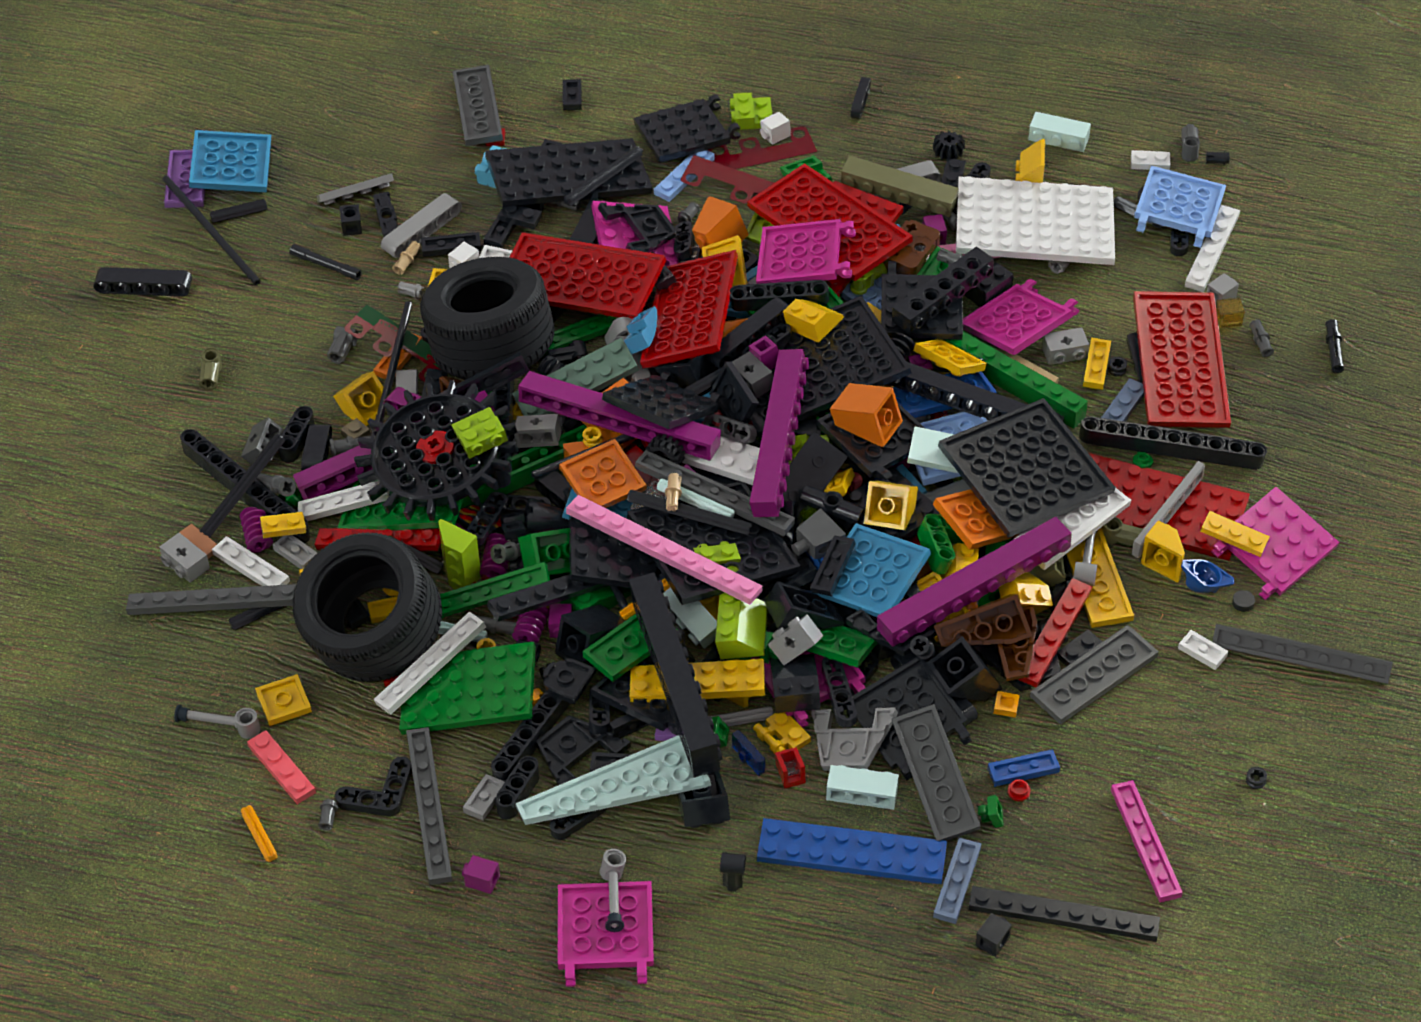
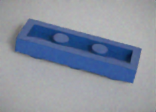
(1023, 767)

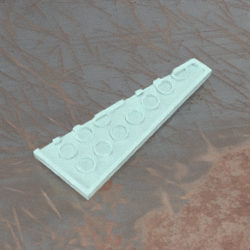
(639, 777)

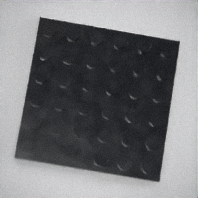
(1026, 467)
(761, 552)

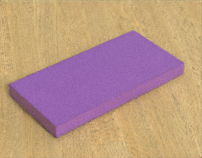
(179, 171)

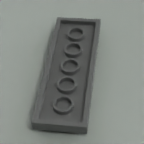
(477, 105)
(1094, 674)
(936, 773)

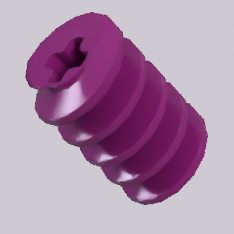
(252, 529)
(488, 566)
(530, 625)

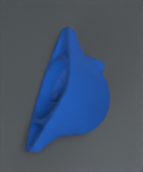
(1205, 576)

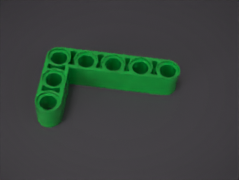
(939, 537)

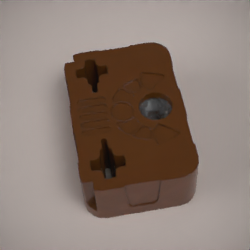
(914, 255)

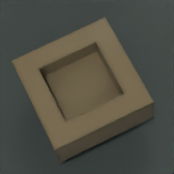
(355, 429)

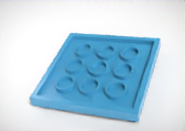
(230, 161)
(878, 571)

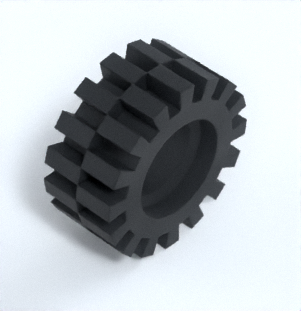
(667, 446)

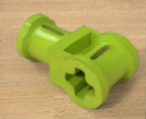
(861, 285)

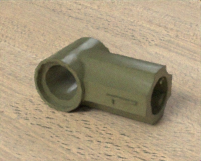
(210, 368)
(1116, 532)

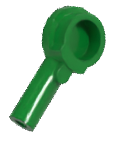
(1142, 460)

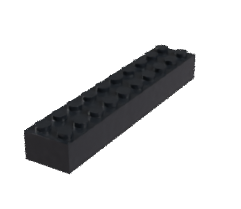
(676, 675)

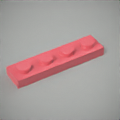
(281, 767)

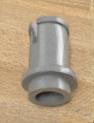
(410, 289)

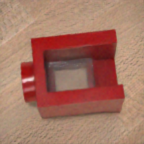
(790, 767)

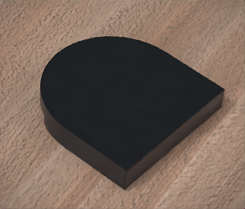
(567, 679)

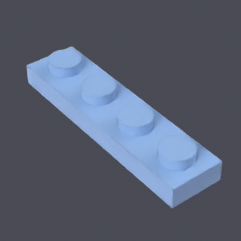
(672, 183)

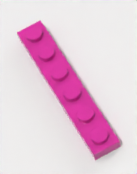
(1146, 841)

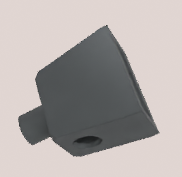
(816, 535)

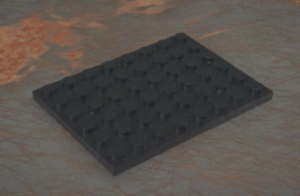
(850, 353)

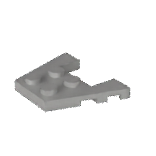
(851, 745)

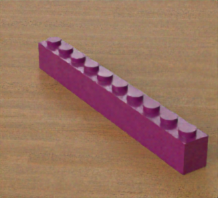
(589, 407)
(779, 433)
(340, 469)
(974, 581)

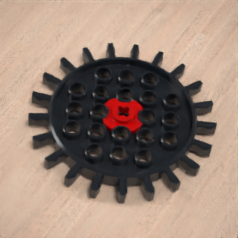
(432, 450)

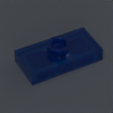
(748, 753)

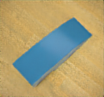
(641, 330)

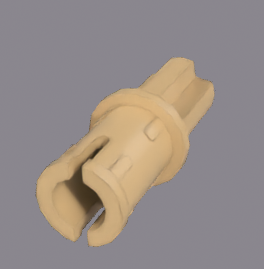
(406, 258)
(673, 491)

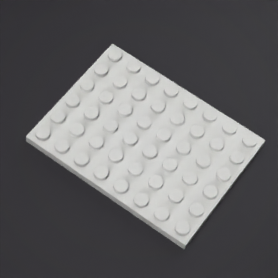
(1036, 220)

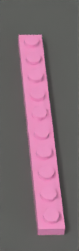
(664, 549)

